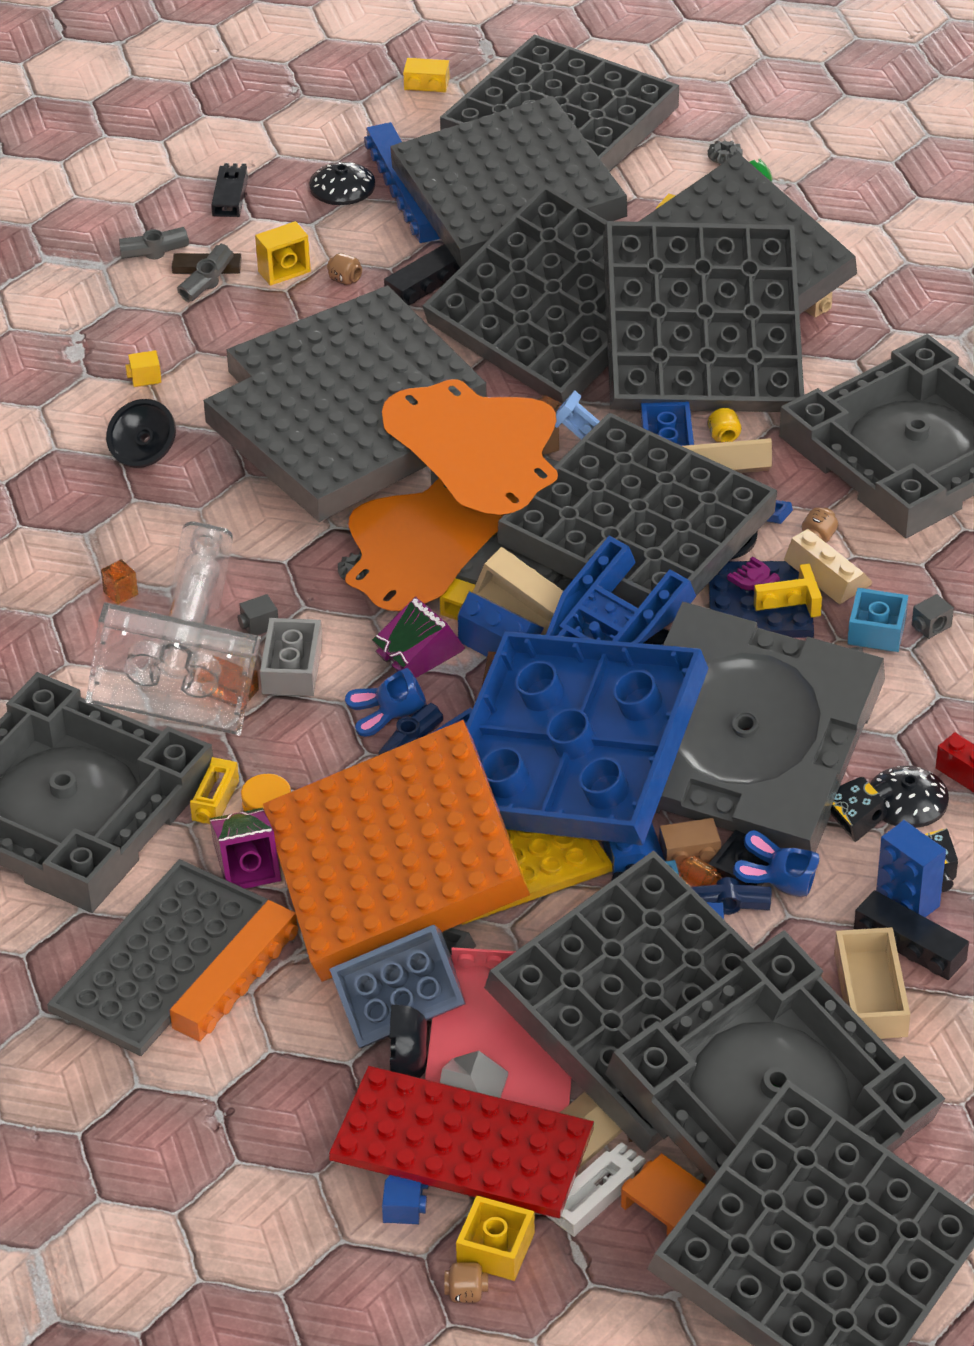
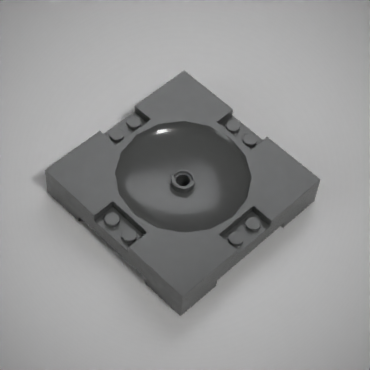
(895, 434)
(803, 721)
(86, 789)
(767, 1022)

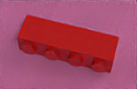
(956, 760)

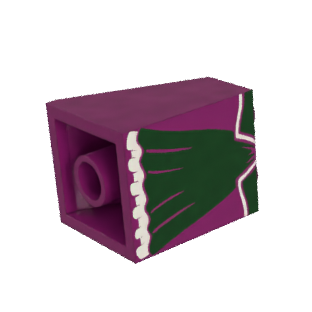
(417, 640)
(246, 848)

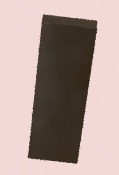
(186, 263)

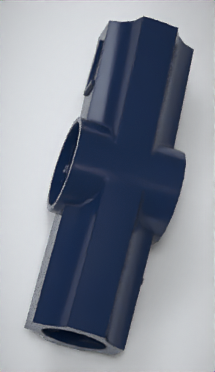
(414, 727)
(735, 895)

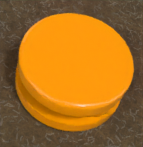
(262, 789)

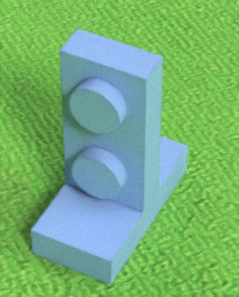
(575, 416)

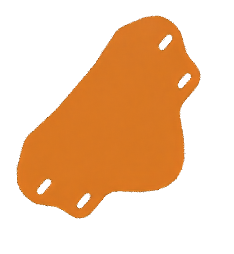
(476, 442)
(415, 544)

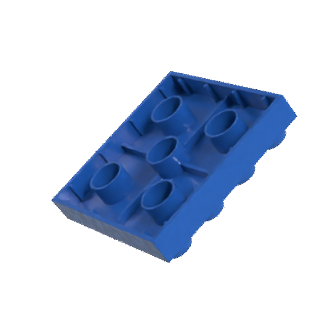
(583, 732)

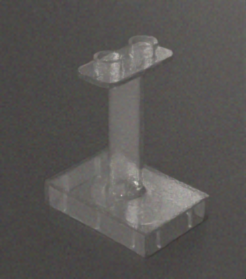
(177, 662)

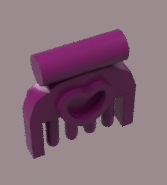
(757, 574)

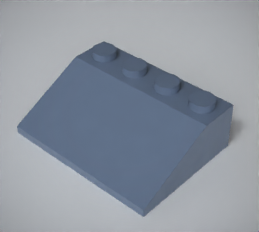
(405, 972)

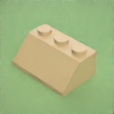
(831, 570)

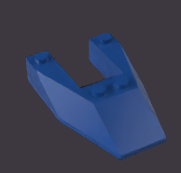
(592, 611)

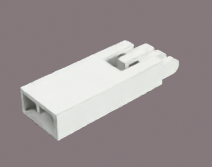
(587, 1199)

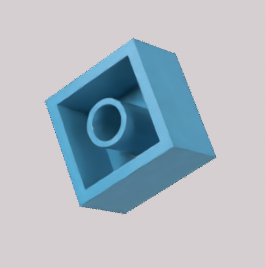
(877, 619)

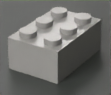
(291, 657)

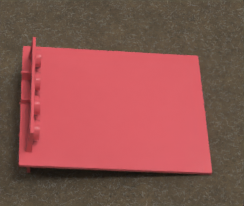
(489, 1028)

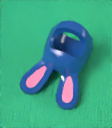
(397, 697)
(788, 868)

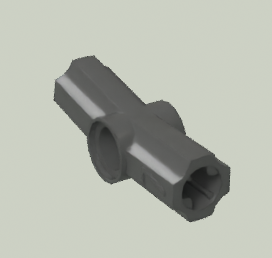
(153, 243)
(206, 274)

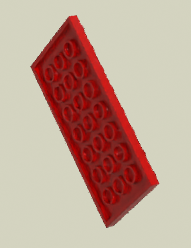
(462, 1141)

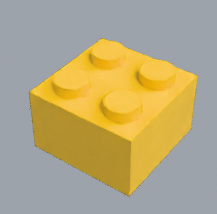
(282, 253)
(496, 1237)

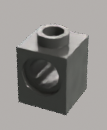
(932, 616)

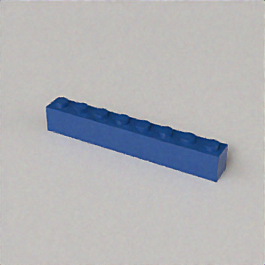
(379, 140)

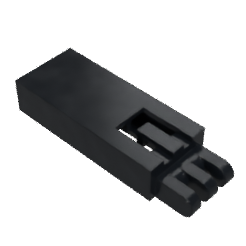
(229, 190)

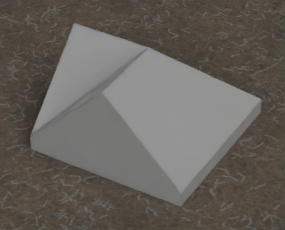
(475, 1073)

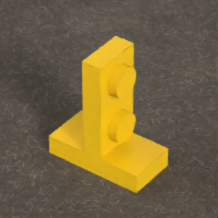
(790, 593)

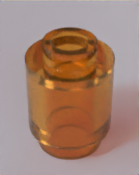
(697, 872)

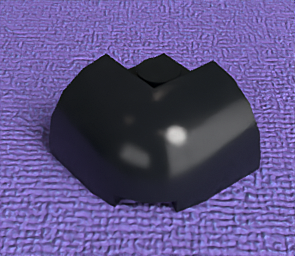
(408, 1041)

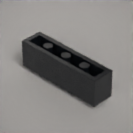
(423, 275)
(914, 935)

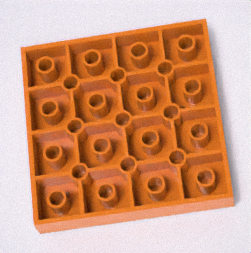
(394, 848)

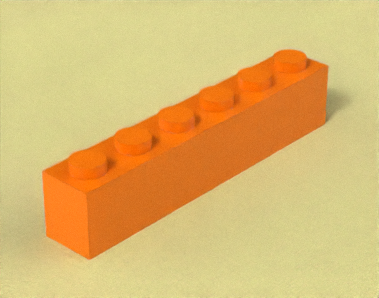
(234, 971)

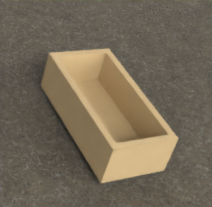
(518, 588)
(873, 980)

